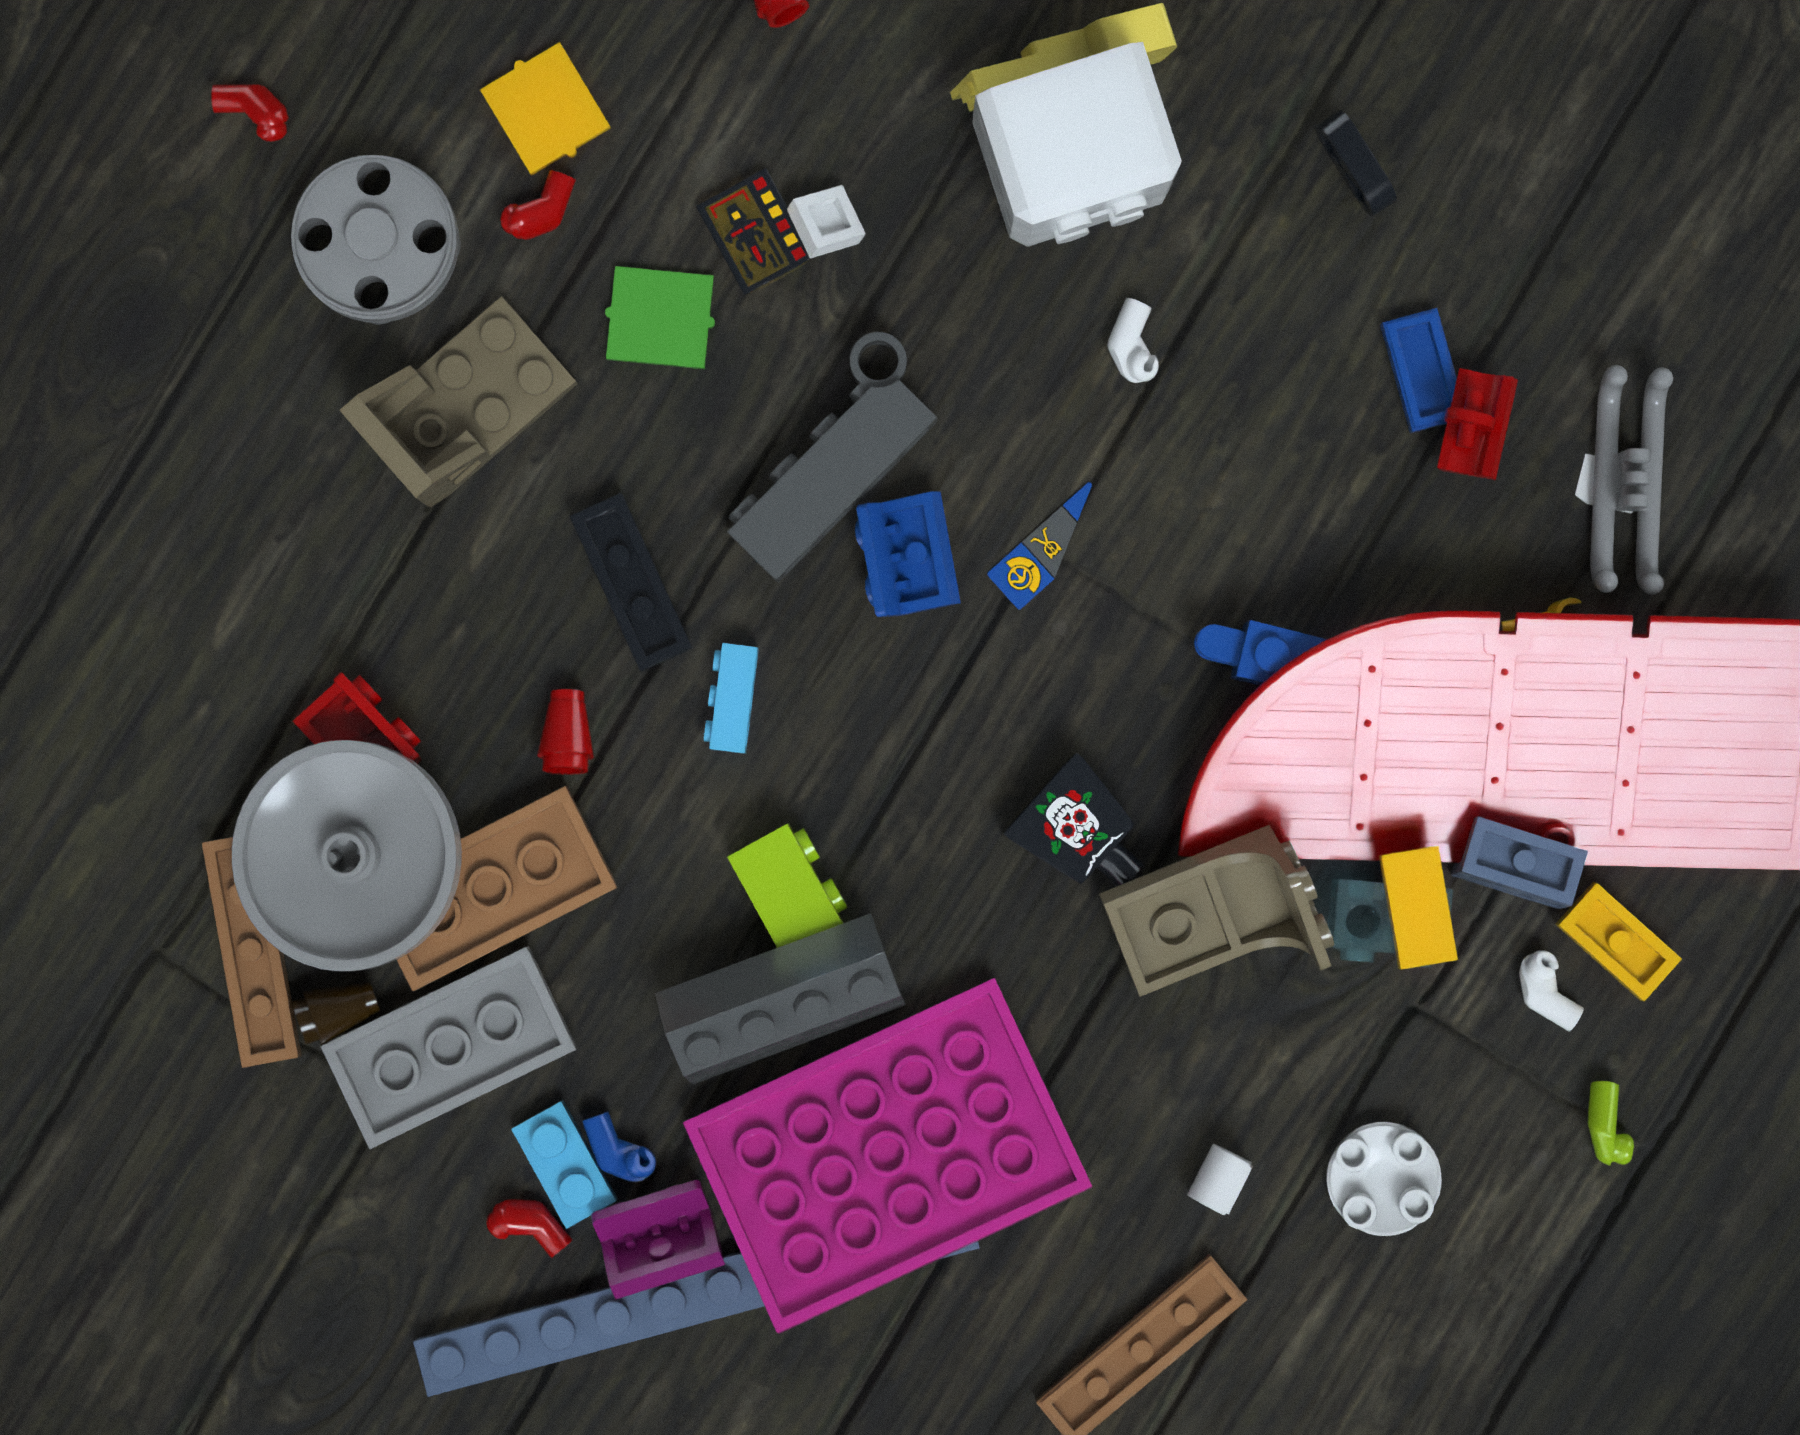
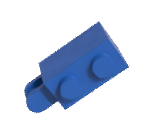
(1254, 651)

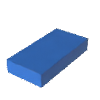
(1421, 367)

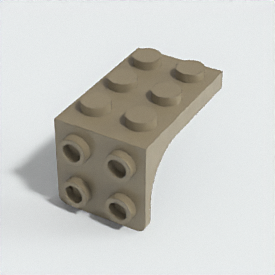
(1215, 910)

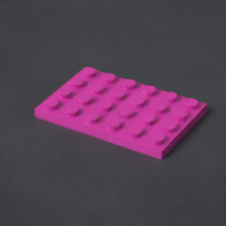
(886, 1155)

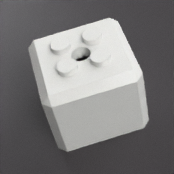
(1077, 145)

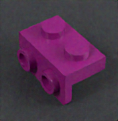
(658, 1238)

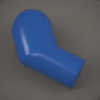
(617, 1155)

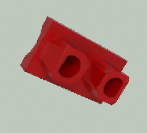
(1477, 424)

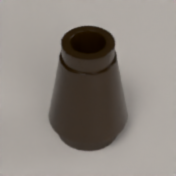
(333, 1010)

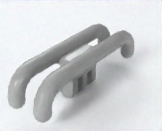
(1628, 480)

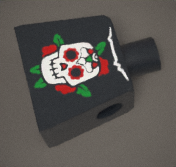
(1077, 826)

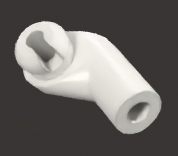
(1128, 347)

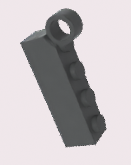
(837, 470)

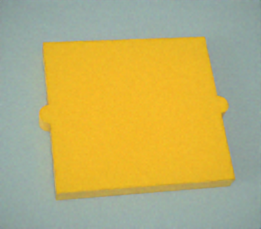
(545, 108)

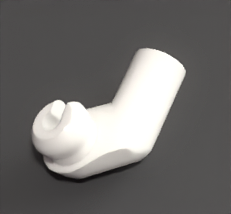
(1541, 991)

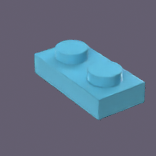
(564, 1164)

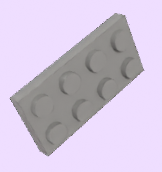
(449, 1047)

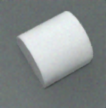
(1220, 1179)

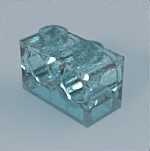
(1350, 893)

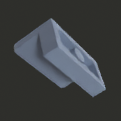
(1521, 864)

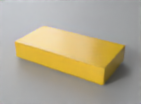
(1418, 907)

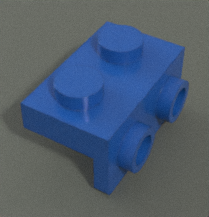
(907, 555)

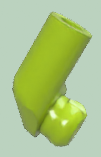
(1602, 1125)

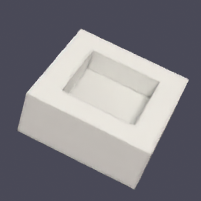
(826, 221)

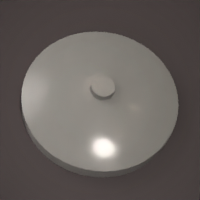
(346, 855)

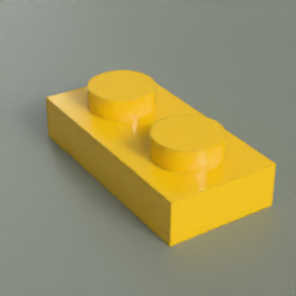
(1618, 941)

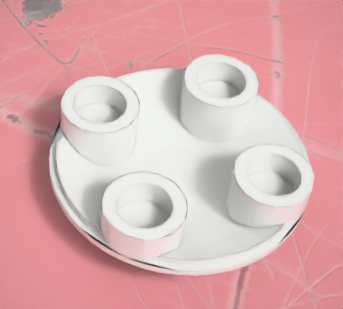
(1384, 1179)

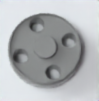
(375, 238)

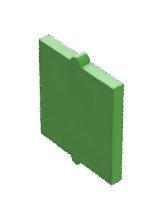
(660, 317)

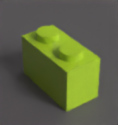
(786, 886)

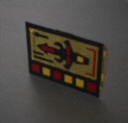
(754, 232)

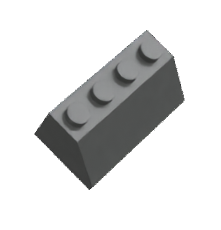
(779, 999)

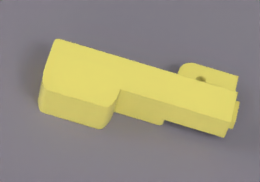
(1138, 25)

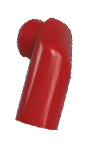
(256, 103)
(541, 214)

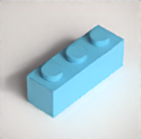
(732, 698)

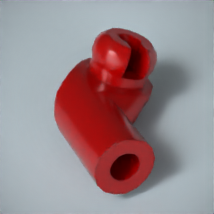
(528, 1218)

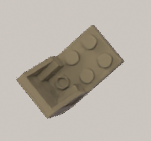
(461, 404)

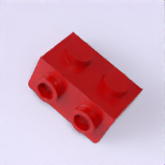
(350, 713)

